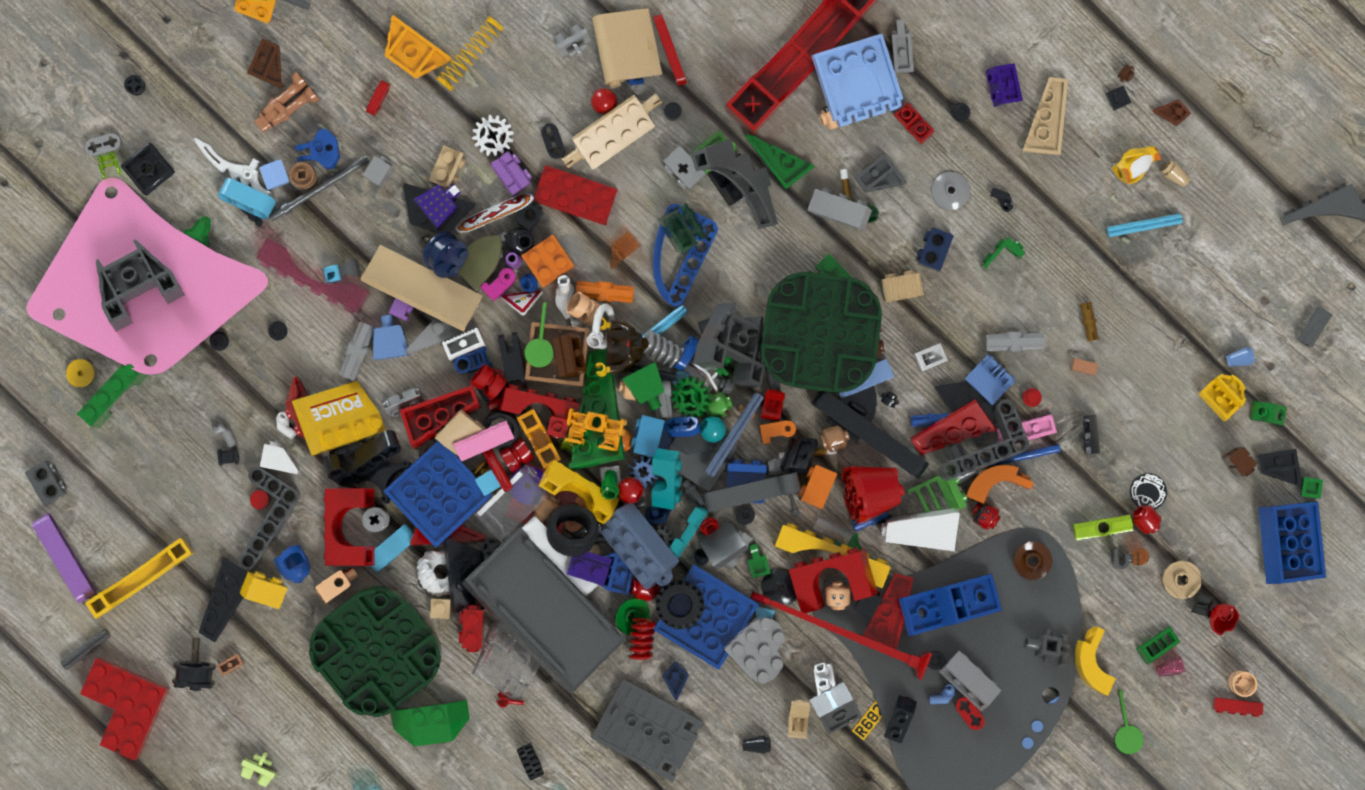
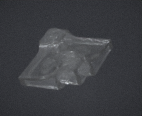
(505, 663)

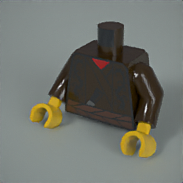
(623, 348)

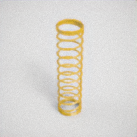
(444, 81)

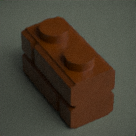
(569, 355)
(1240, 461)

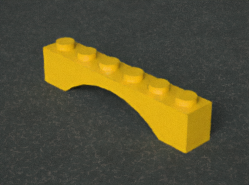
(793, 541)
(140, 578)

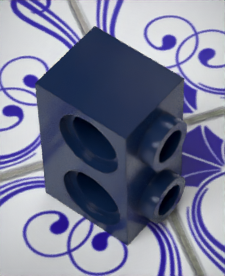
(939, 251)

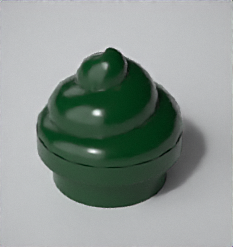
(874, 214)

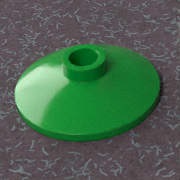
(637, 608)

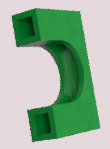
(97, 409)

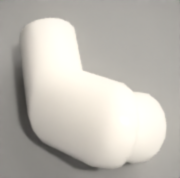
(283, 425)

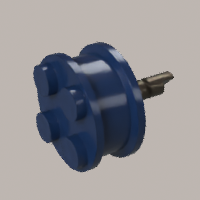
(444, 254)

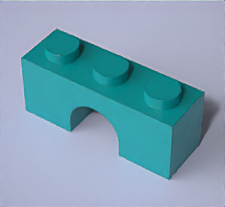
(667, 465)

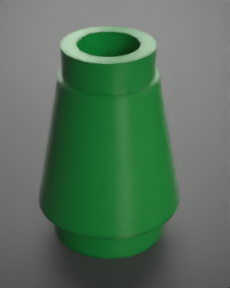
(609, 486)

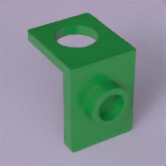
(1268, 412)

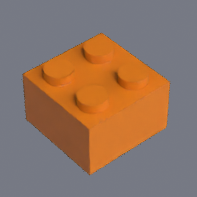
(548, 261)
(818, 486)

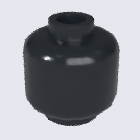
(520, 240)

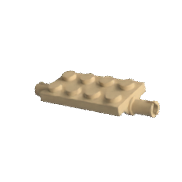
(613, 132)

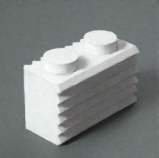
(463, 344)

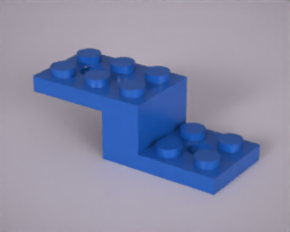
(950, 604)

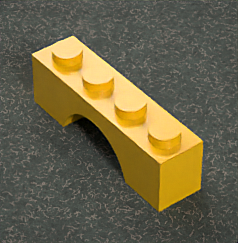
(560, 478)

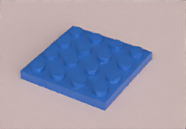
(437, 493)
(723, 617)

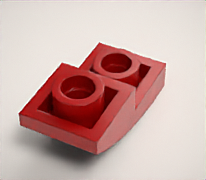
(914, 123)

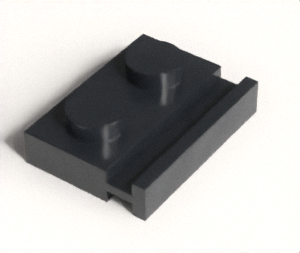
(799, 455)

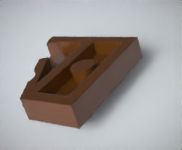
(267, 63)

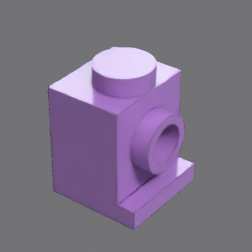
(400, 309)

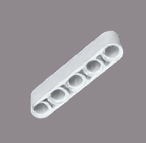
(537, 534)

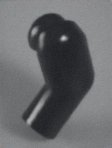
(1004, 198)

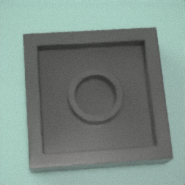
(723, 545)

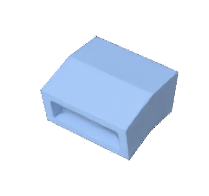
(274, 175)

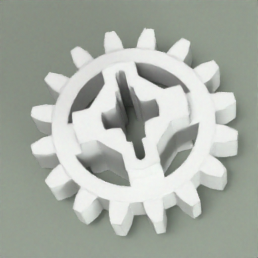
(500, 130)

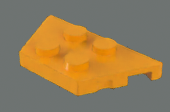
(412, 51)

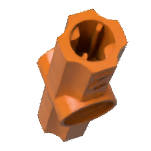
(606, 291)

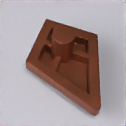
(1173, 112)

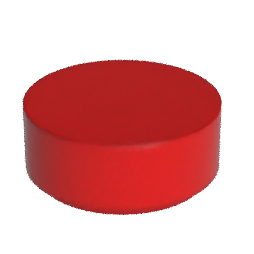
(260, 499)

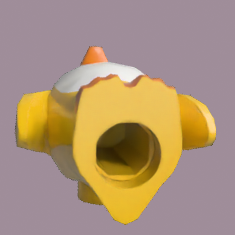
(1135, 163)

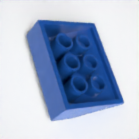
(1292, 542)

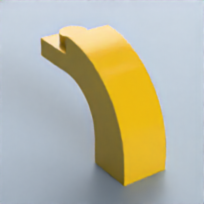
(1086, 662)

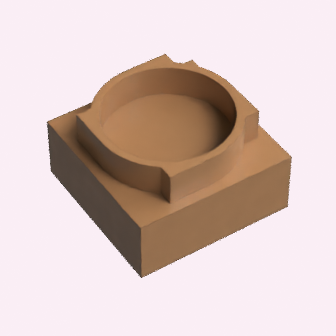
(549, 373)

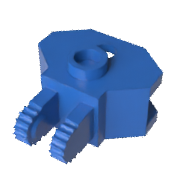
(319, 150)

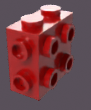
(473, 628)

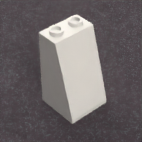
(927, 530)

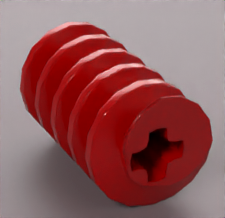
(643, 639)

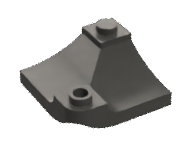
(697, 456)

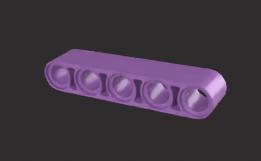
(64, 558)

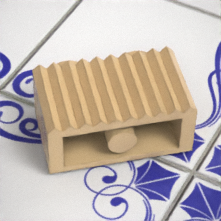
(902, 286)

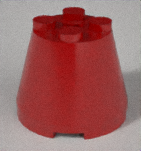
(870, 491)

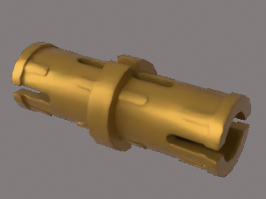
(1089, 321)

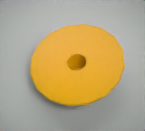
(80, 373)

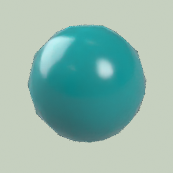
(713, 429)

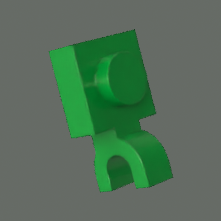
(757, 564)

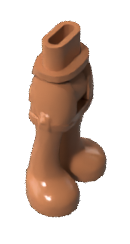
(276, 112)

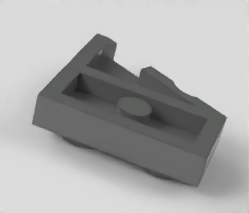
(880, 176)

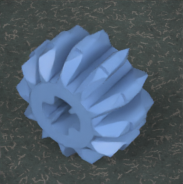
(637, 474)

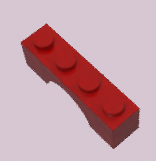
(515, 401)

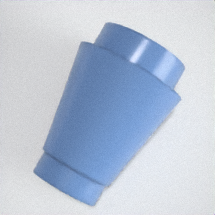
(1241, 358)

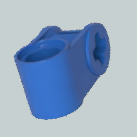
(473, 360)

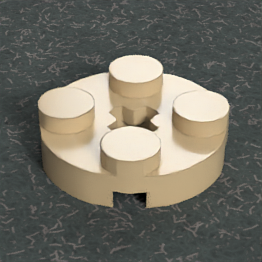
(1192, 579)

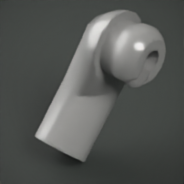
(226, 433)

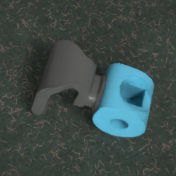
(335, 272)

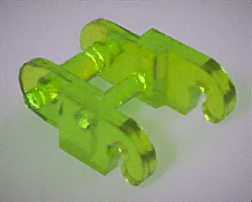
(115, 163)

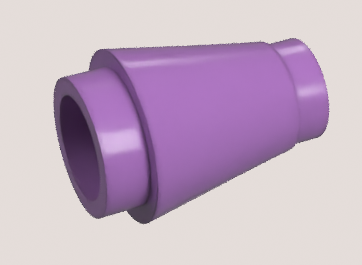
(513, 265)

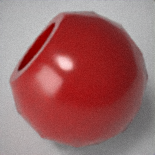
(603, 101)
(630, 490)

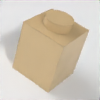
(441, 608)

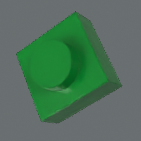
(1311, 487)

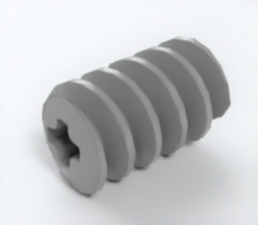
(663, 348)
(368, 520)

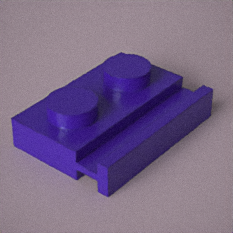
(590, 568)

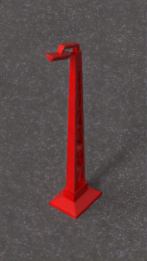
(918, 663)

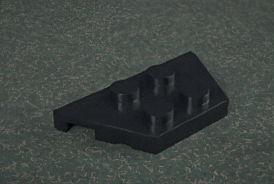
(419, 220)
(961, 393)
(460, 563)

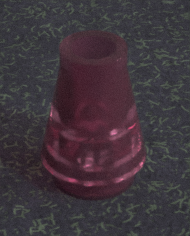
(1171, 667)

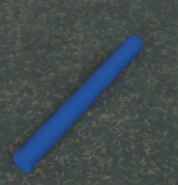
(1029, 454)

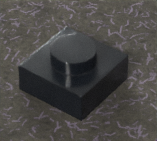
(1118, 98)

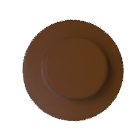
(1126, 73)

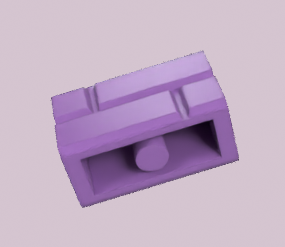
(511, 174)

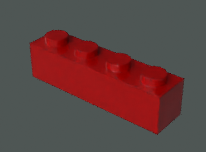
(1239, 706)

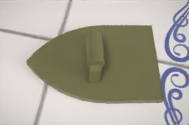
(481, 260)

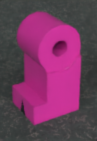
(500, 285)

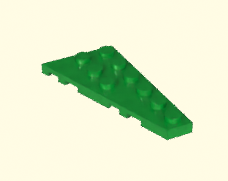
(600, 398)

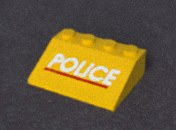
(337, 417)

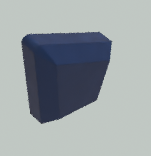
(657, 515)
(675, 679)

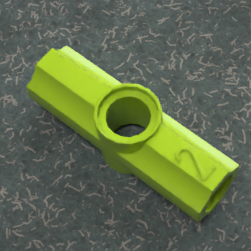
(1114, 526)

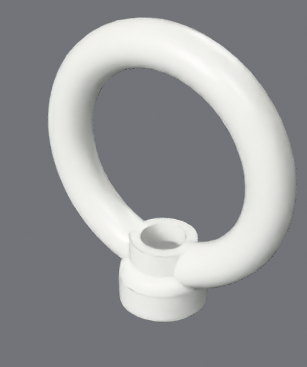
(595, 338)

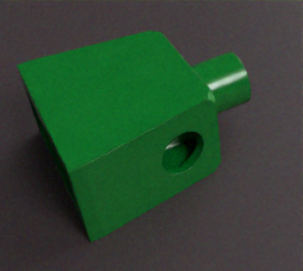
(645, 385)

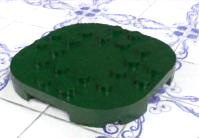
(821, 332)
(375, 651)

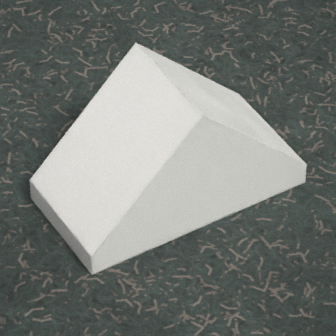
(930, 357)

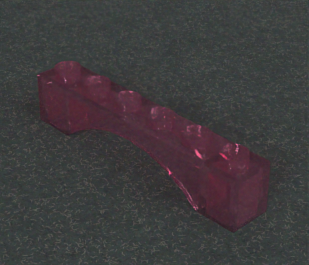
(278, 257)

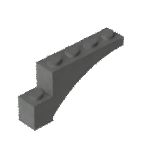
(1341, 203)

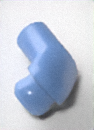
(945, 695)

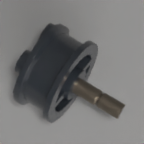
(194, 673)

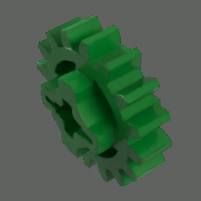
(691, 397)

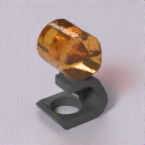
(1137, 557)

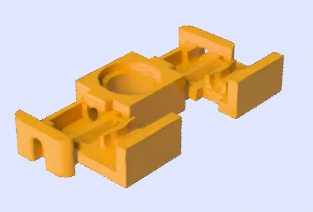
(585, 421)

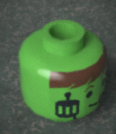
(720, 405)

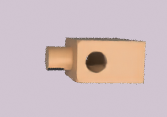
(328, 590)

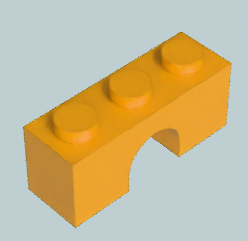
(539, 438)

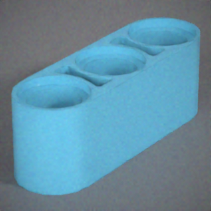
(246, 198)
(392, 547)

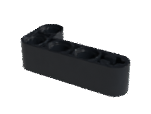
(363, 460)

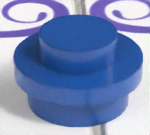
(529, 283)

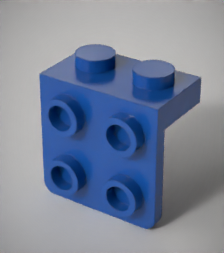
(745, 473)

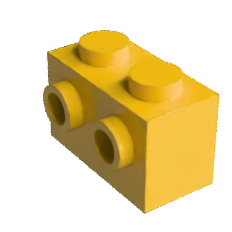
(263, 589)

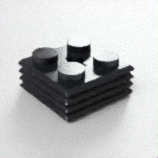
(135, 168)

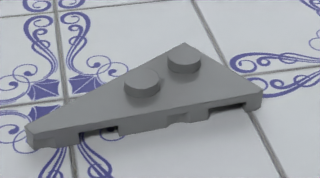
(435, 334)

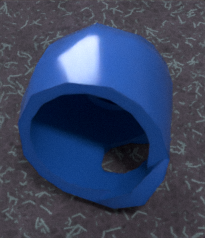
(293, 564)

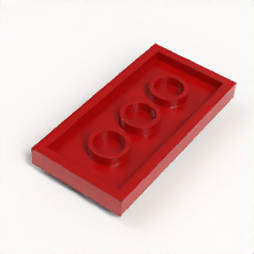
(575, 195)

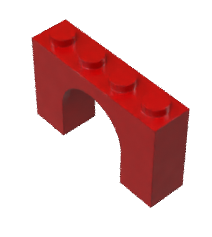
(337, 549)
(853, 564)

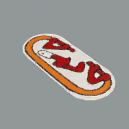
(494, 212)

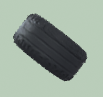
(572, 513)

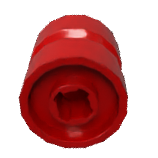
(488, 381)
(518, 454)

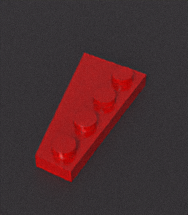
(962, 424)
(888, 619)

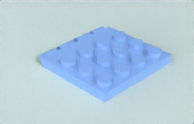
(858, 80)

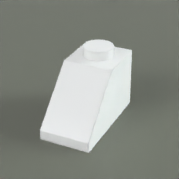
(278, 458)

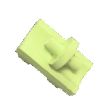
(266, 773)

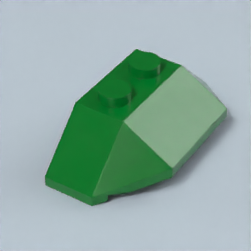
(431, 722)

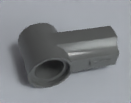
(955, 452)

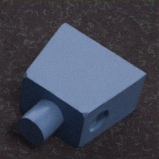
(389, 340)

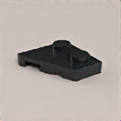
(1281, 466)

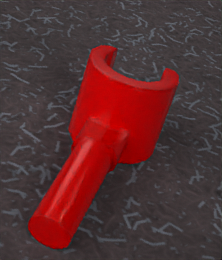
(505, 701)

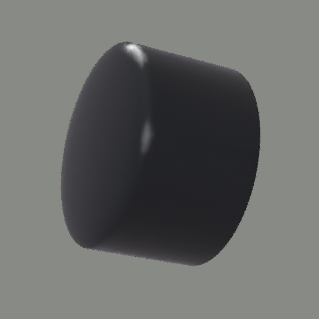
(672, 111)

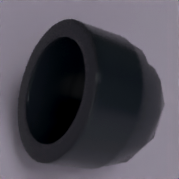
(701, 557)

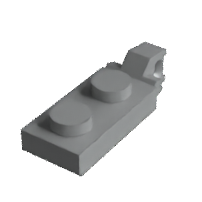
(902, 48)

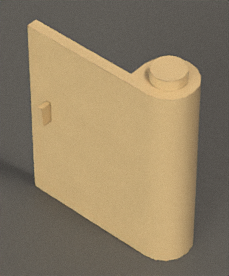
(626, 46)

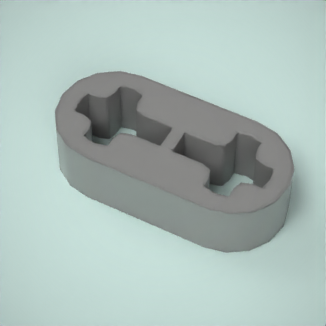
(102, 140)

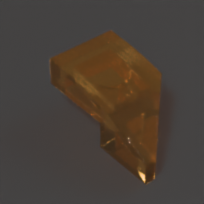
(623, 248)

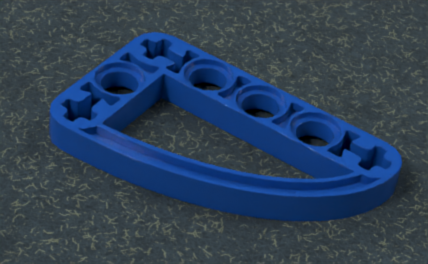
(685, 270)

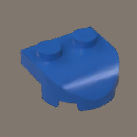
(618, 576)

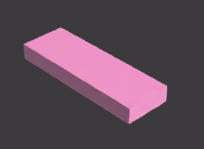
(1034, 428)
(483, 440)

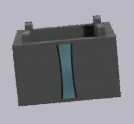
(836, 708)

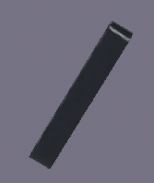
(870, 433)

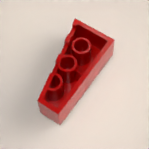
(429, 417)

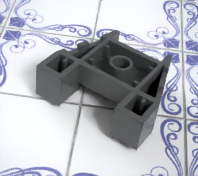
(131, 278)
(735, 338)

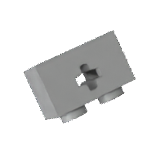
(680, 157)
(379, 171)

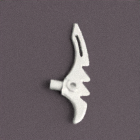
(247, 174)

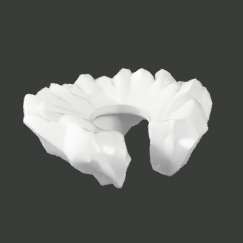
(426, 573)

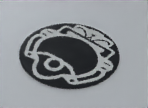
(1148, 491)

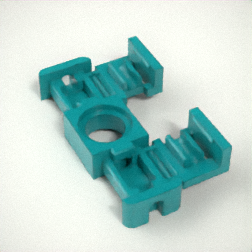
(694, 521)

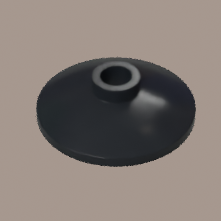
(770, 584)

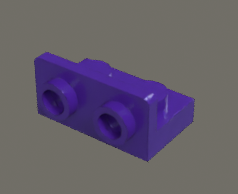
(1004, 84)

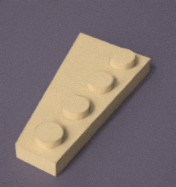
(1048, 123)

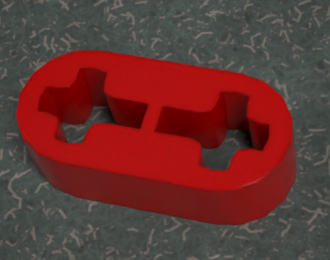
(378, 98)
(966, 716)

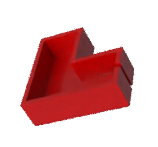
(135, 705)

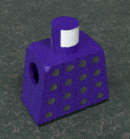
(437, 204)

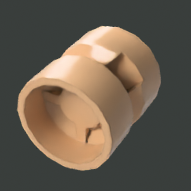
(582, 307)
(1242, 683)

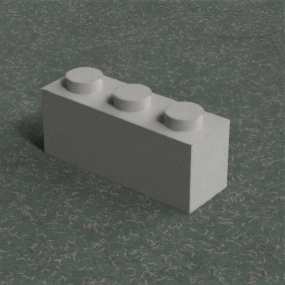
(840, 209)
(970, 680)

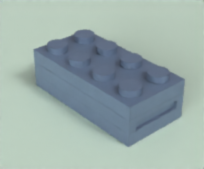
(639, 546)

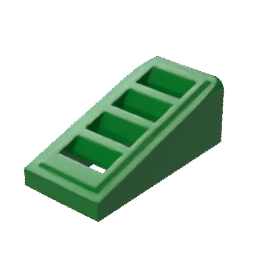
(1147, 658)

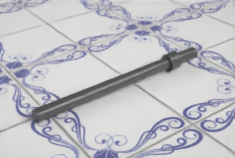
(286, 208)

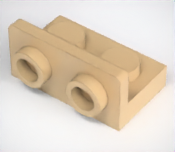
(447, 167)

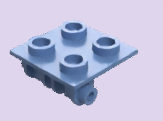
(990, 379)

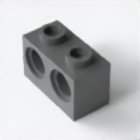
(42, 485)

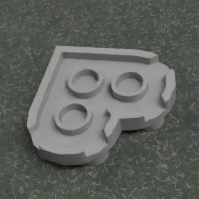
(757, 649)

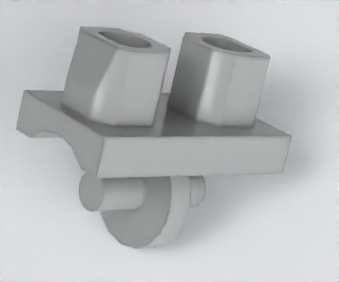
(573, 44)

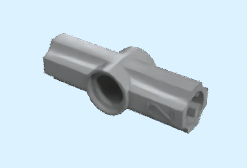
(1014, 342)
(357, 351)

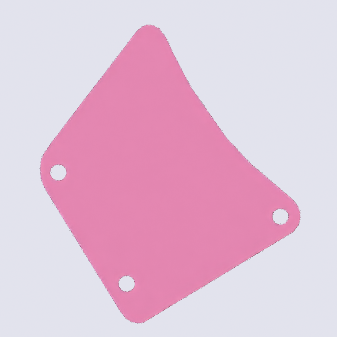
(105, 231)

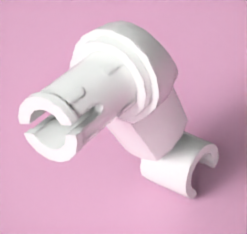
(563, 294)

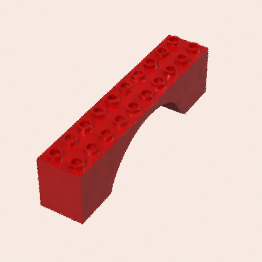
(793, 63)

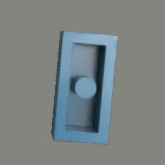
(648, 435)

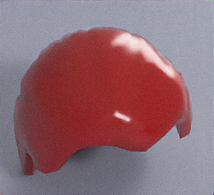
(1223, 618)

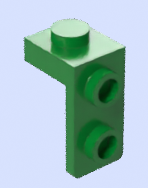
(1013, 247)

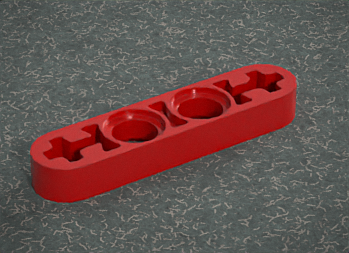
(669, 50)

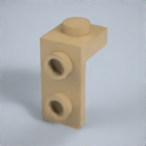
(798, 719)

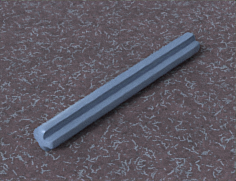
(734, 434)

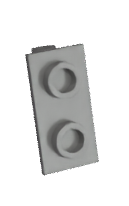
(394, 404)

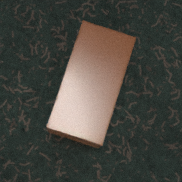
(1084, 366)
(230, 664)

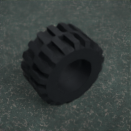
(667, 616)

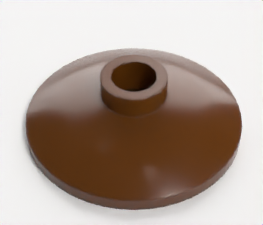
(1042, 556)

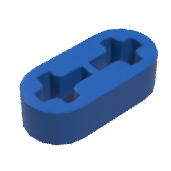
(689, 350)
(685, 426)

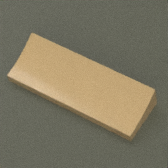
(421, 288)

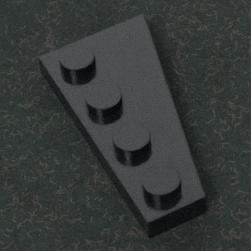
(223, 599)

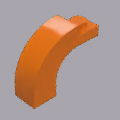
(983, 482)

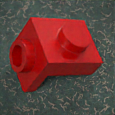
(773, 405)
(557, 427)

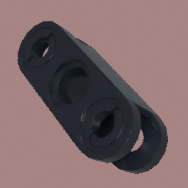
(512, 360)

